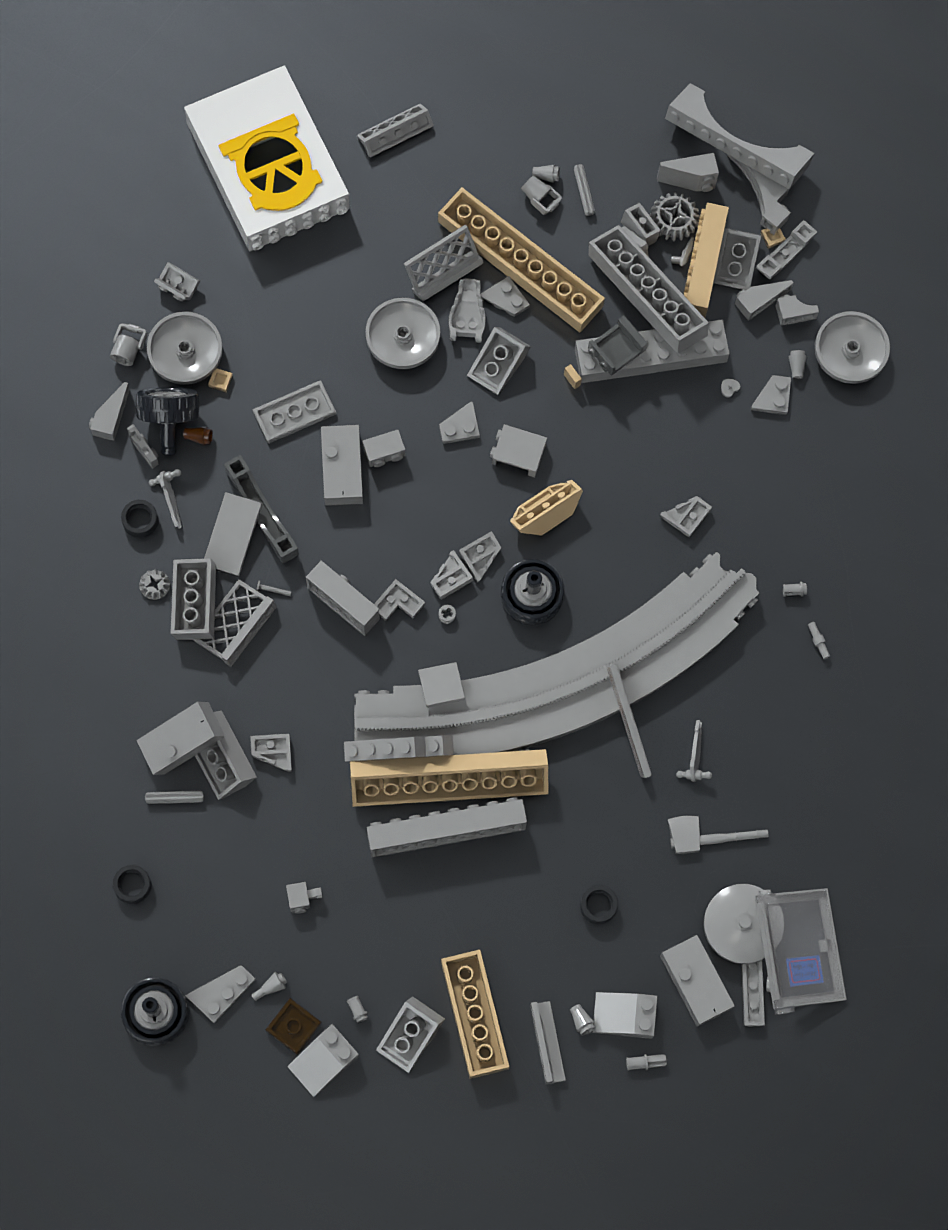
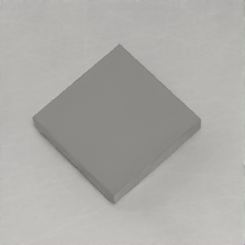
(441, 684)

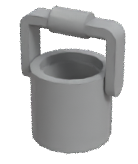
(126, 347)

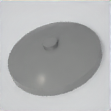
(402, 333)
(852, 347)
(184, 348)
(734, 925)

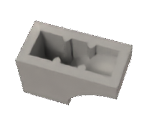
(792, 311)

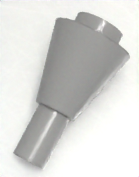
(273, 984)

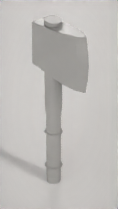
(687, 838)

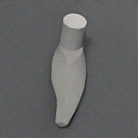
(685, 254)

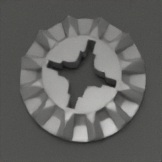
(151, 592)

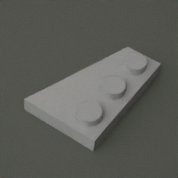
(220, 994)

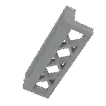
(395, 130)
(547, 1042)

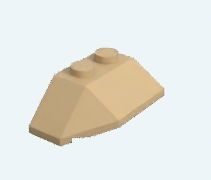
(547, 508)

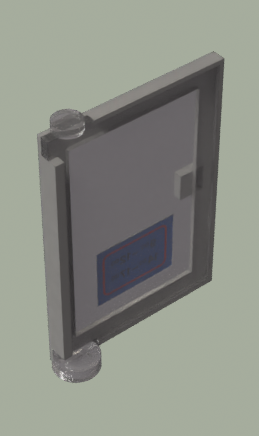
(800, 948)

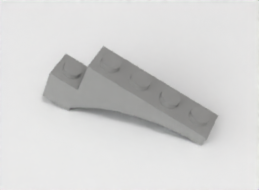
(769, 197)
(398, 748)

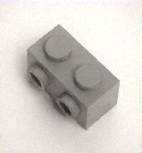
(641, 223)
(384, 448)

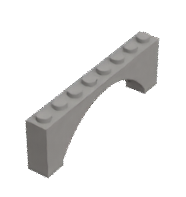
(778, 164)

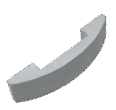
(787, 251)

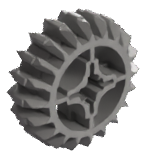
(661, 210)

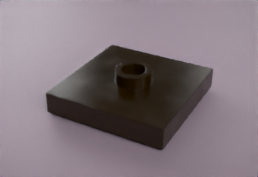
(293, 1026)

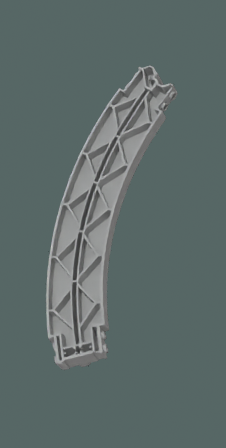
(573, 686)

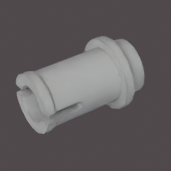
(795, 589)
(357, 1009)

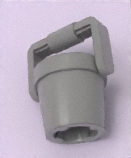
(536, 191)

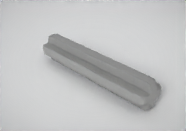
(584, 190)
(174, 797)

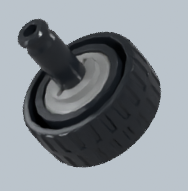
(167, 407)
(532, 592)
(154, 1011)

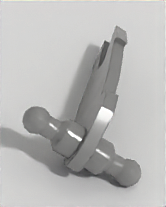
(164, 480)
(695, 774)

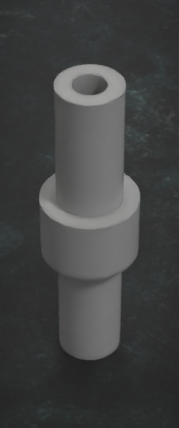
(818, 640)

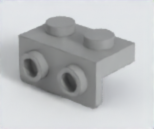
(178, 282)

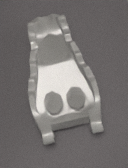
(467, 313)

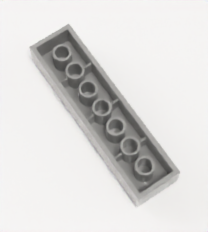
(648, 289)
(658, 355)
(446, 827)

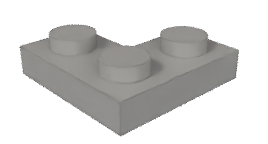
(398, 596)

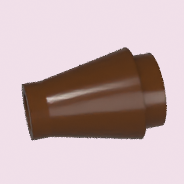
(200, 435)

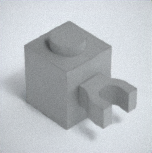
(299, 896)

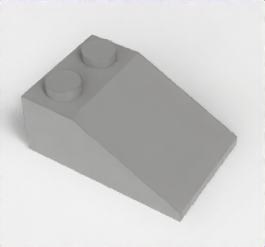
(691, 173)
(737, 259)
(498, 360)
(625, 1014)
(410, 1034)
(323, 1060)

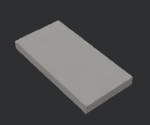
(294, 411)
(233, 533)

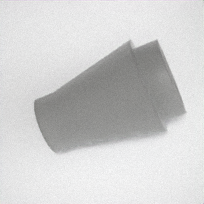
(548, 173)
(797, 362)
(582, 1020)

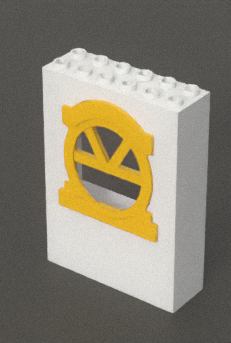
(246, 117)

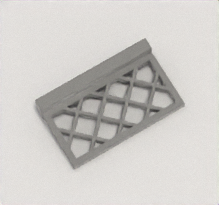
(448, 273)
(250, 627)

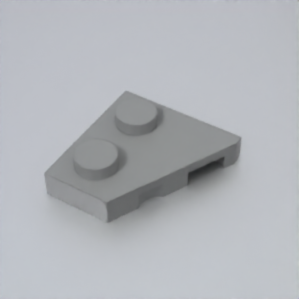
(774, 396)
(480, 554)
(451, 576)

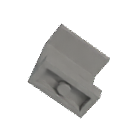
(519, 449)

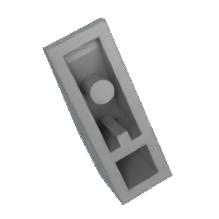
(759, 297)
(109, 415)

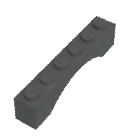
(267, 520)

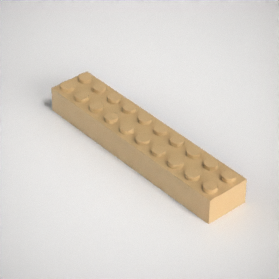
(522, 260)
(449, 777)

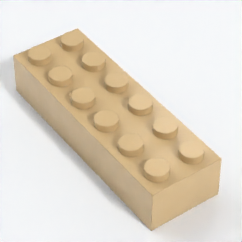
(705, 256)
(474, 1014)

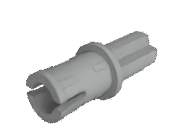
(646, 1062)

